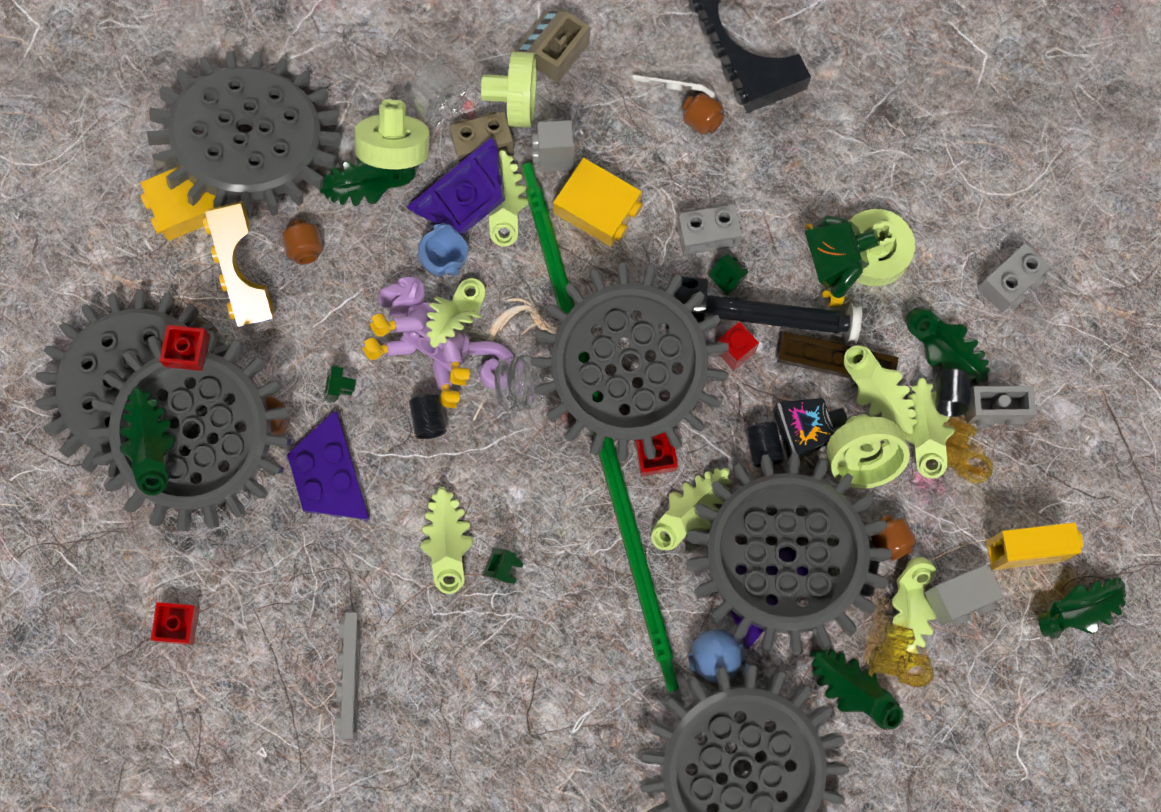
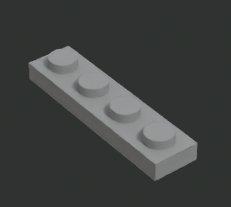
(349, 663)

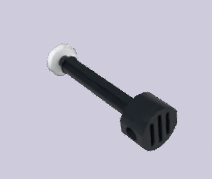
(771, 313)

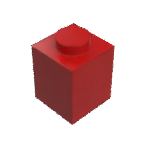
(741, 345)

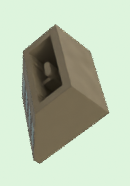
(557, 41)

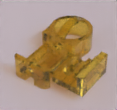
(957, 457)
(896, 659)

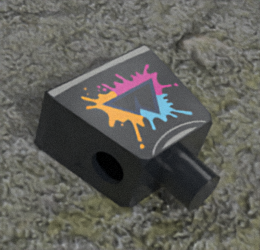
(806, 425)

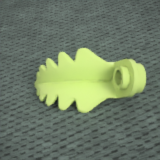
(507, 212)
(452, 313)
(880, 388)
(929, 431)
(681, 512)
(446, 541)
(911, 601)

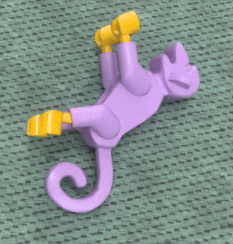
(406, 300)

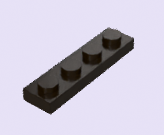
(822, 355)

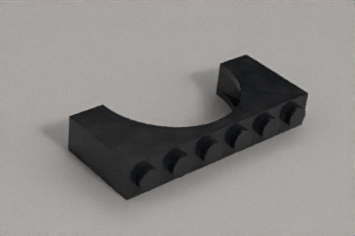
(755, 78)

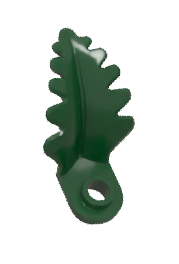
(363, 182)
(947, 344)
(146, 442)
(1084, 608)
(856, 689)

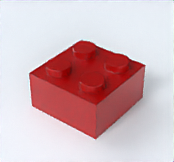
(184, 348)
(663, 462)
(174, 623)

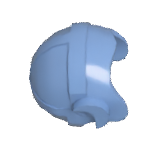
(442, 251)
(715, 649)

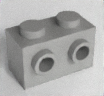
(554, 145)
(708, 229)
(1014, 277)
(1001, 406)
(964, 594)

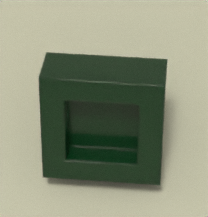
(728, 274)
(337, 384)
(501, 564)

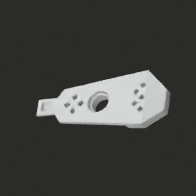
(676, 85)

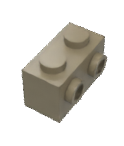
(471, 134)

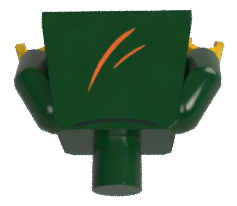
(839, 254)

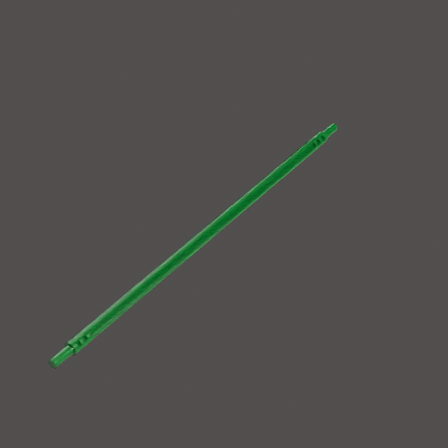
(608, 456)

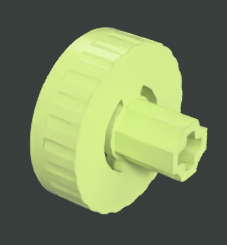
(516, 89)
(392, 138)
(894, 237)
(856, 448)

